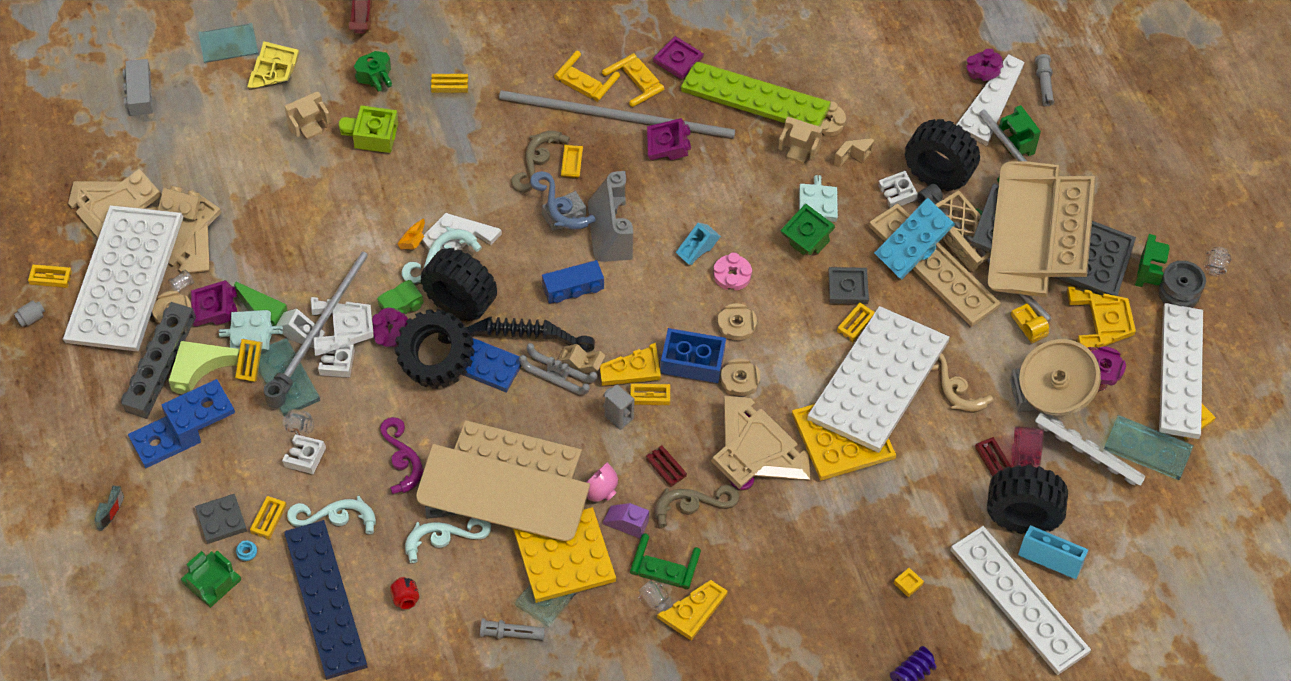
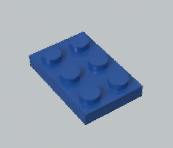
(493, 366)

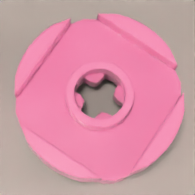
(732, 262)

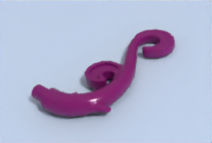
(404, 452)

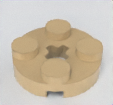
(836, 123)
(164, 301)
(737, 332)
(740, 387)

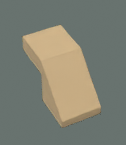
(857, 149)
(580, 360)

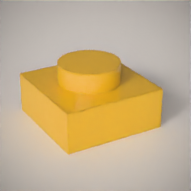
(908, 582)

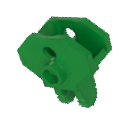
(375, 70)

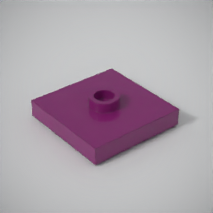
(677, 57)

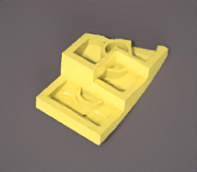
(273, 65)

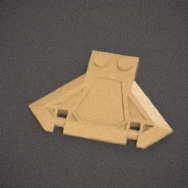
(132, 192)
(193, 239)
(757, 446)

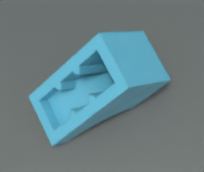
(698, 242)

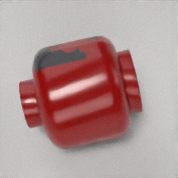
(404, 593)

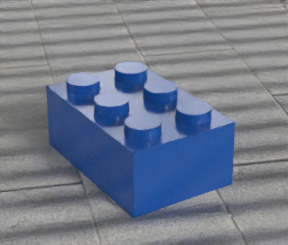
(693, 355)

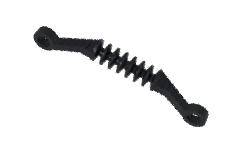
(547, 329)

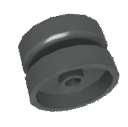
(1182, 284)

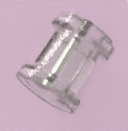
(181, 281)

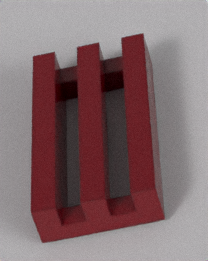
(656, 453)
(986, 459)

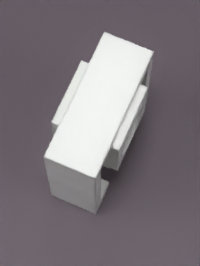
(898, 181)
(339, 367)
(310, 447)

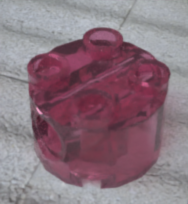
(1027, 446)

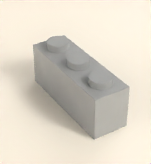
(138, 87)

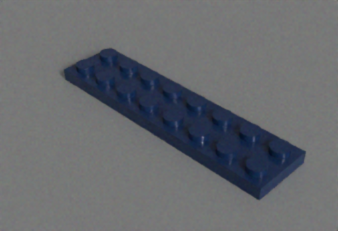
(325, 600)

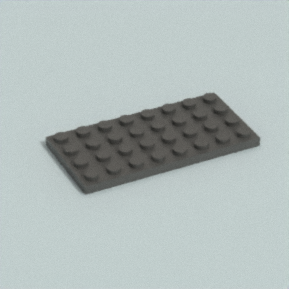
(1107, 252)

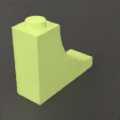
(197, 360)

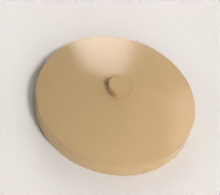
(1060, 377)

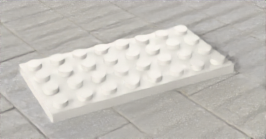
(123, 278)
(878, 379)

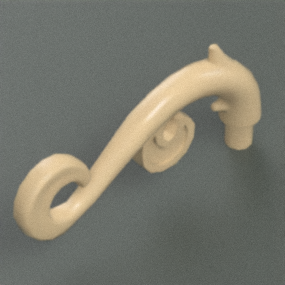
(962, 385)

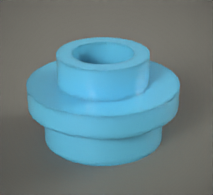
(246, 545)

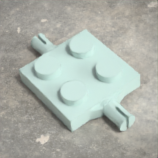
(820, 198)
(250, 326)

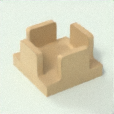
(305, 114)
(801, 138)

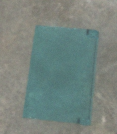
(228, 43)

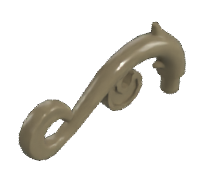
(542, 158)
(694, 497)

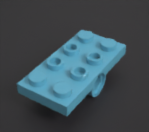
(915, 238)

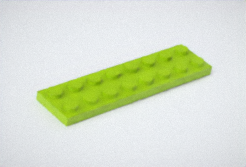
(753, 95)

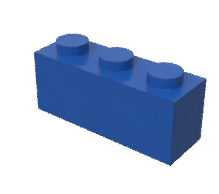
(573, 282)

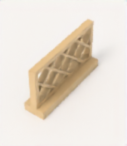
(955, 238)

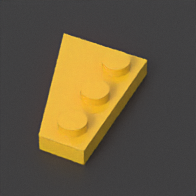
(693, 611)

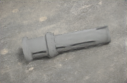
(1044, 72)
(538, 632)

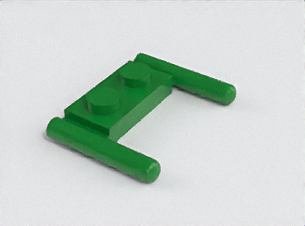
(663, 570)

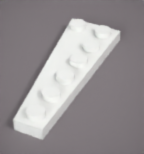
(992, 99)
(1114, 464)

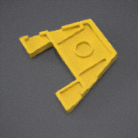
(1110, 316)

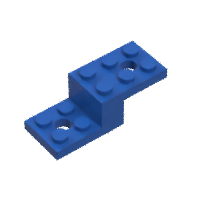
(181, 423)

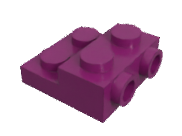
(668, 139)
(213, 303)

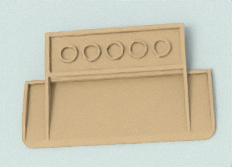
(1039, 227)
(507, 481)

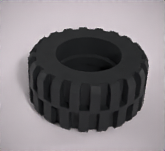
(950, 141)
(459, 284)
(421, 328)
(1027, 497)

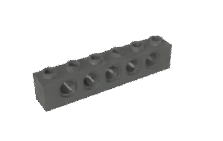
(142, 404)

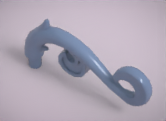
(564, 202)

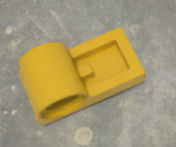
(1032, 326)

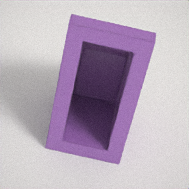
(628, 519)

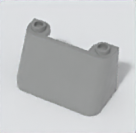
(610, 236)

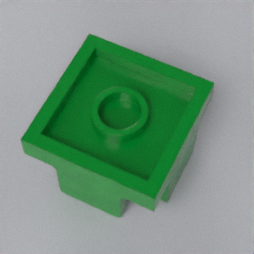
(1023, 129)
(808, 231)
(1155, 252)
(210, 577)

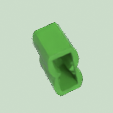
(403, 297)

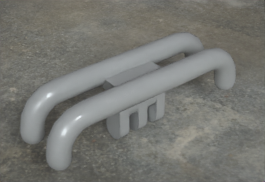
(557, 371)

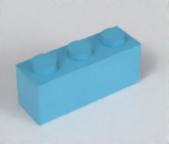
(1053, 552)

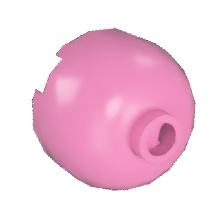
(603, 484)

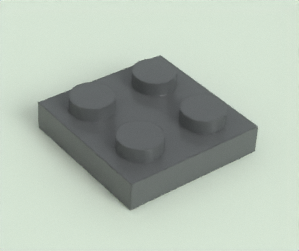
(848, 285)
(221, 518)

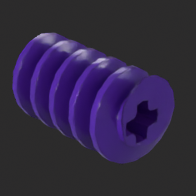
(915, 666)

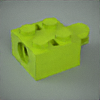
(372, 129)

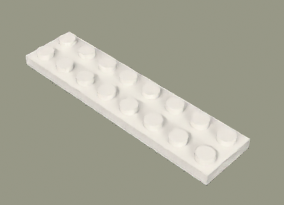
(1181, 371)
(1020, 600)

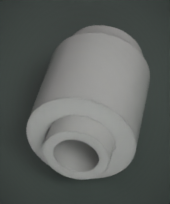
(29, 313)

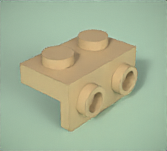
(177, 201)

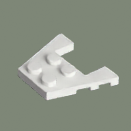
(485, 232)
(351, 325)

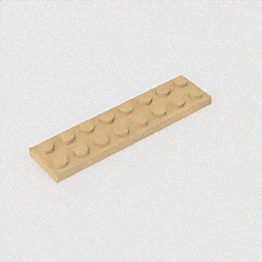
(943, 273)

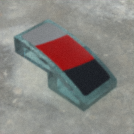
(107, 512)

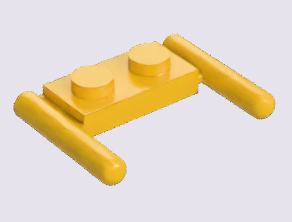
(640, 76)
(582, 82)

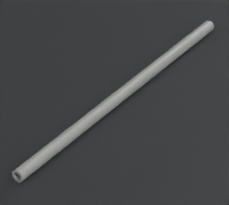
(610, 113)

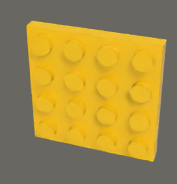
(833, 453)
(566, 566)

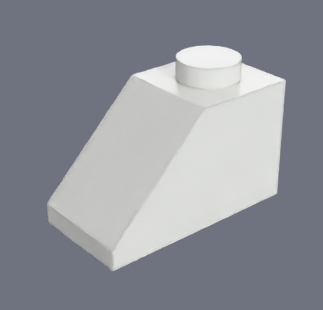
(297, 326)

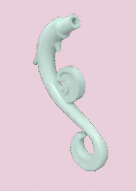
(451, 234)
(336, 519)
(443, 540)

